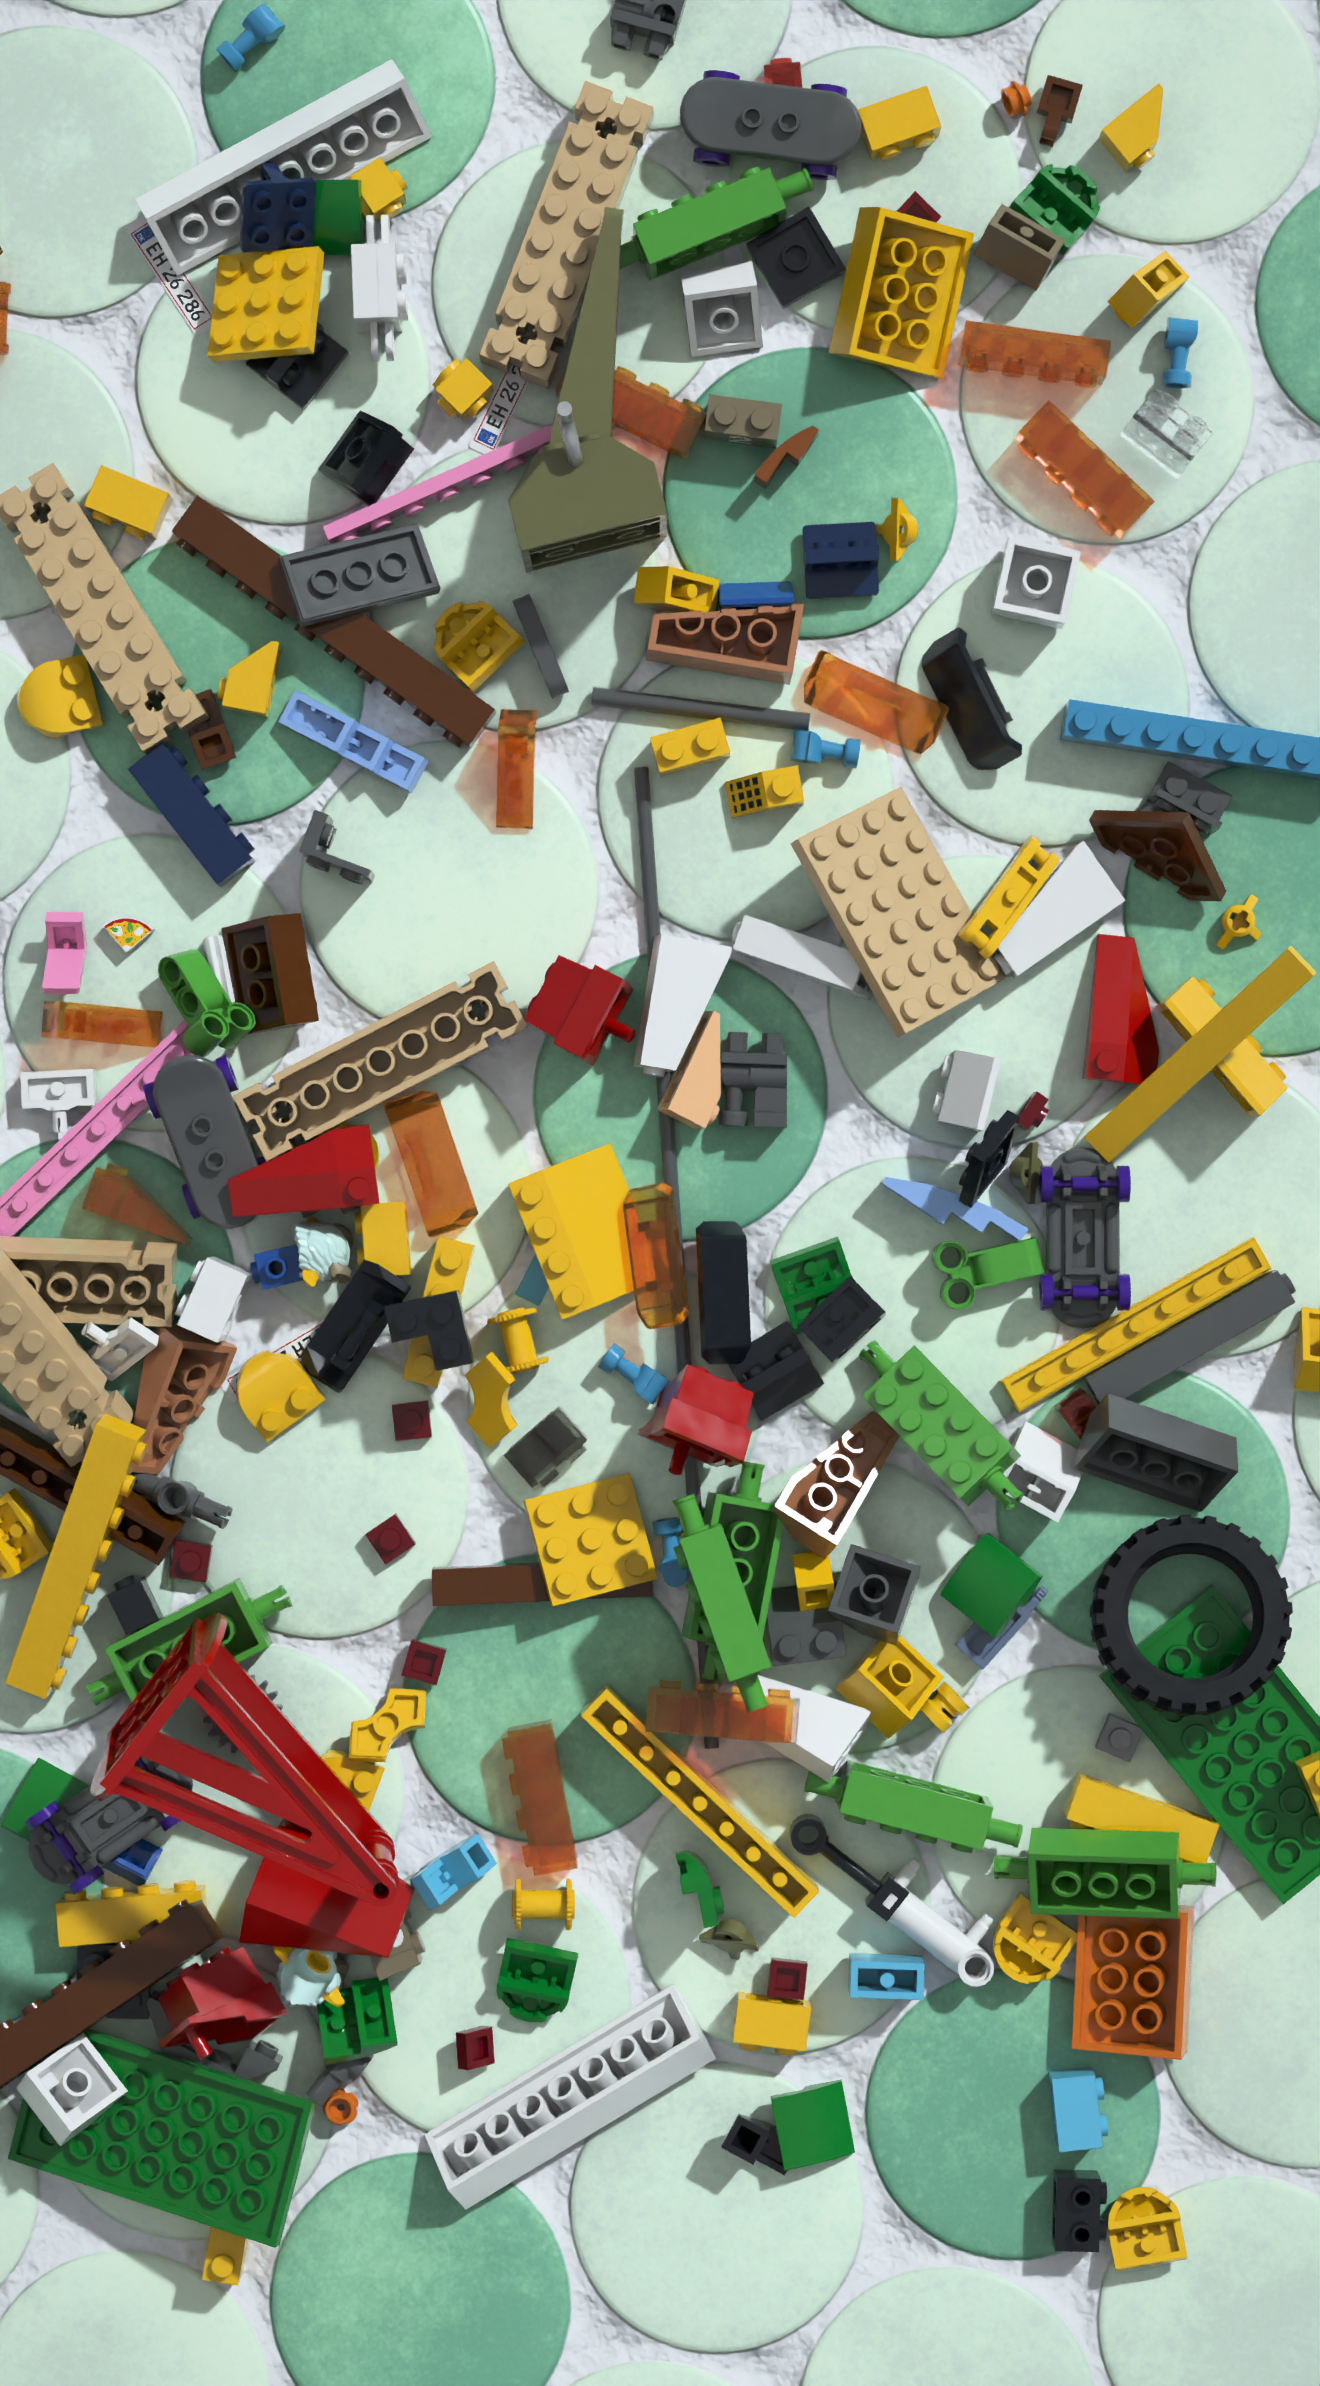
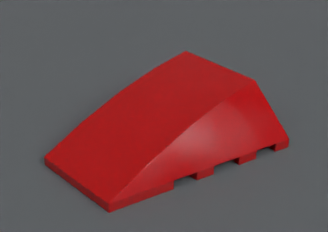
(310, 1915)

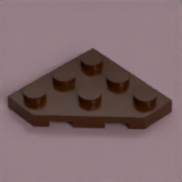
(1162, 846)

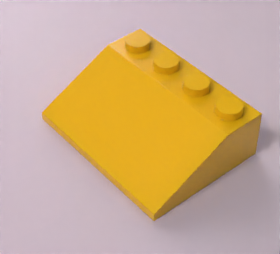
(901, 292)
(578, 1228)

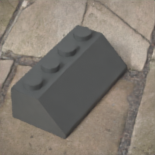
(1156, 1453)

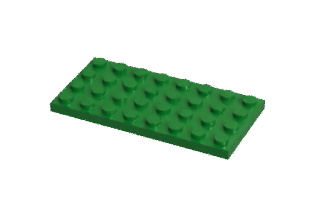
(1242, 1755)
(183, 2142)

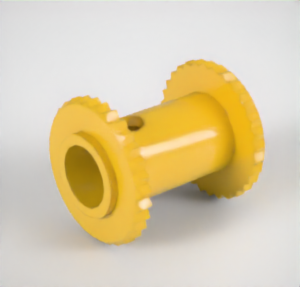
(518, 1339)
(543, 1904)

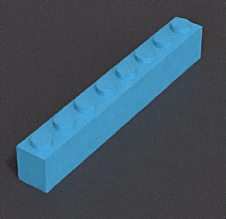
(1191, 739)

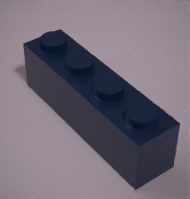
(192, 815)

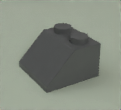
(874, 1593)
(799, 1634)

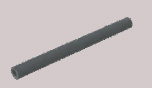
(700, 709)

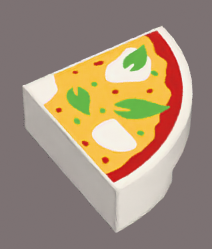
(128, 931)

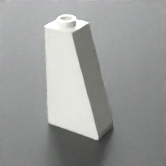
(1063, 908)
(800, 955)
(675, 998)
(825, 1728)

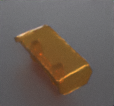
(873, 703)
(431, 1162)
(655, 1256)

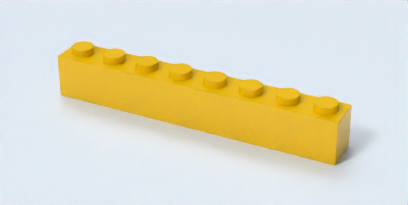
(76, 1556)
(700, 1801)

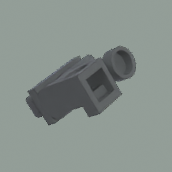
(648, 18)
(755, 1072)

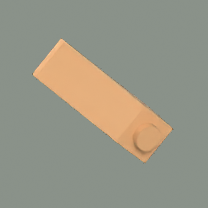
(697, 1080)

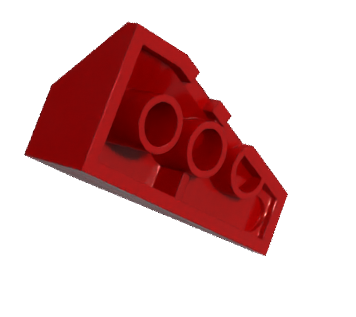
(1120, 1023)
(314, 1176)

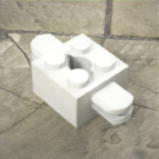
(377, 288)

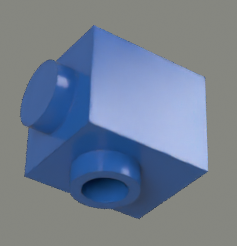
(276, 1267)

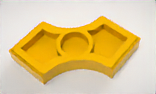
(491, 1411)
(375, 1735)

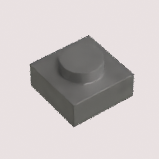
(1119, 1737)

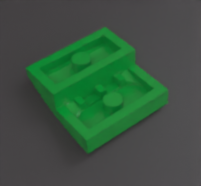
(338, 216)
(809, 1277)
(991, 1585)
(41, 1787)
(360, 2025)
(812, 2125)

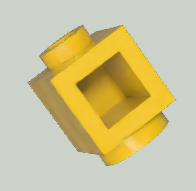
(380, 190)
(462, 390)

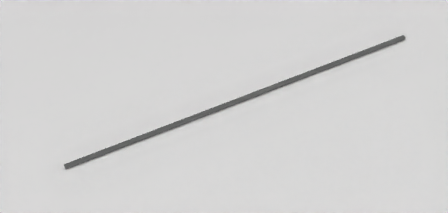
(667, 1129)

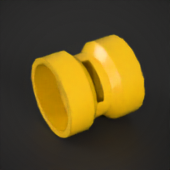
(944, 1707)

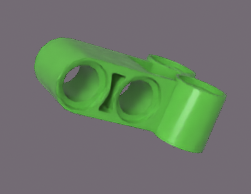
(203, 1004)
(987, 1267)

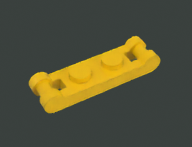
(1009, 897)

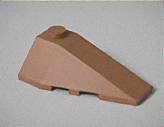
(173, 1388)
(831, 1487)

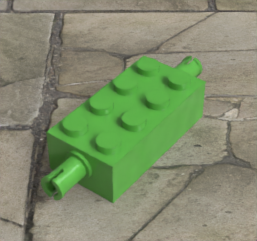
(711, 221)
(941, 1425)
(754, 1540)
(724, 1602)
(143, 1651)
(915, 1806)
(1105, 1872)

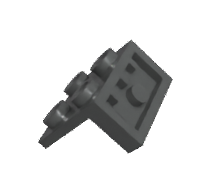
(1184, 792)
(321, 835)

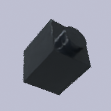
(134, 1604)

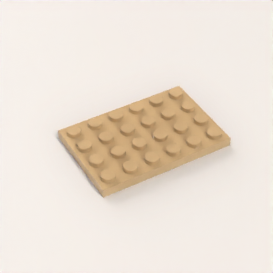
(897, 910)

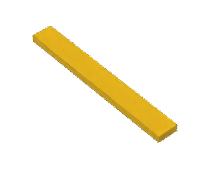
(1200, 1054)
(1136, 1325)

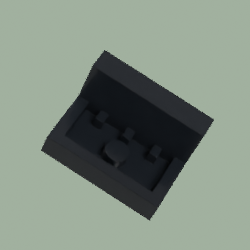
(302, 375)
(366, 457)
(841, 1319)
(776, 1371)

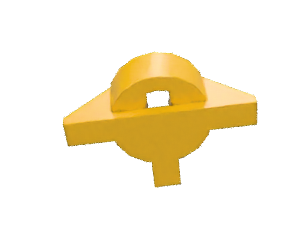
(892, 529)
(1241, 925)

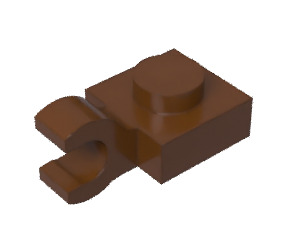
(1058, 104)

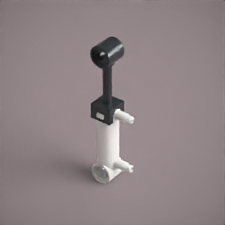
(903, 1909)

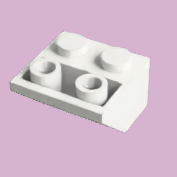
(1044, 1471)

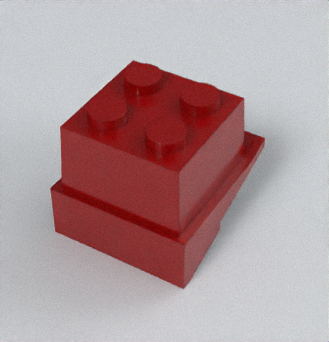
(580, 1008)
(701, 1419)
(219, 2003)

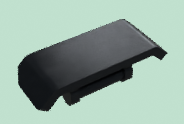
(973, 702)
(723, 1292)
(352, 1325)

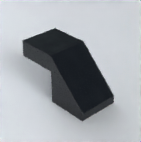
(754, 2141)

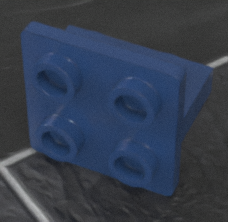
(277, 212)
(840, 560)

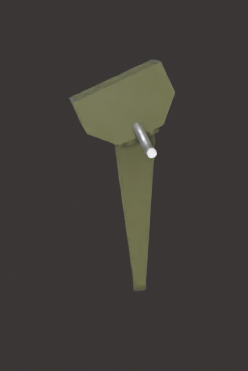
(585, 486)

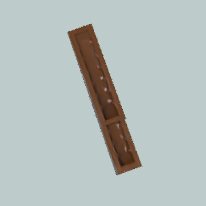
(504, 1585)

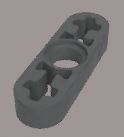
(540, 646)

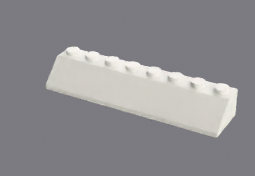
(326, 140)
(568, 2097)

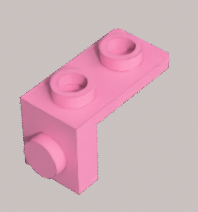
(65, 952)

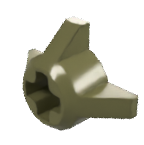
(1025, 1172)
(730, 1937)

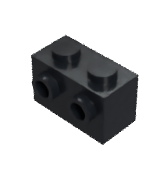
(1077, 2210)

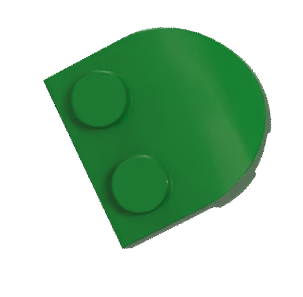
(1060, 202)
(697, 1878)
(535, 1979)

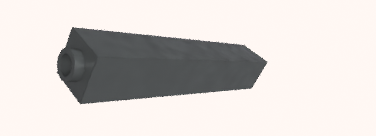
(1192, 1337)

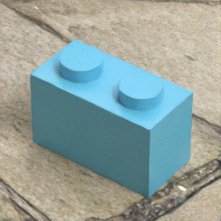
(886, 1976)
(1076, 2109)

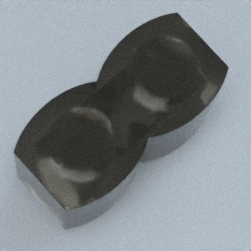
(547, 1447)

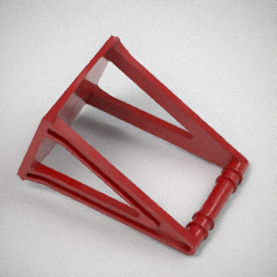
(297, 1784)

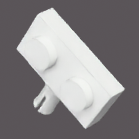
(58, 1092)
(119, 1348)

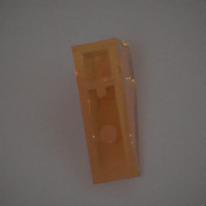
(516, 768)
(101, 1024)
(128, 1202)

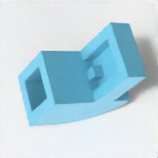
(453, 1870)

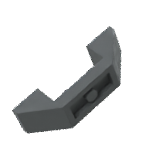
(257, 2060)

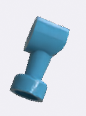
(260, 26)
(1179, 338)
(810, 749)
(646, 1380)
(669, 1565)

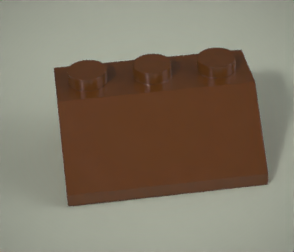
(271, 971)

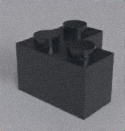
(439, 1318)

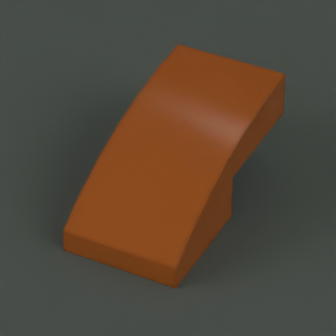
(793, 450)

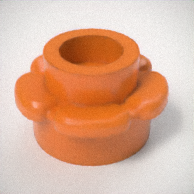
(1016, 99)
(343, 2116)

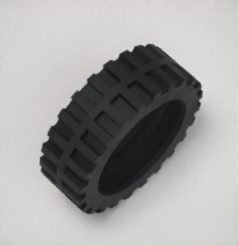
(1268, 1602)

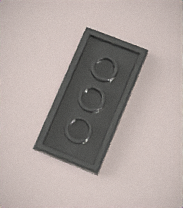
(359, 575)

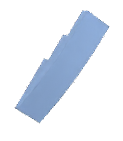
(353, 741)
(941, 1203)

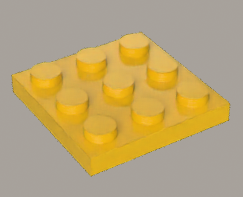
(266, 304)
(590, 1539)

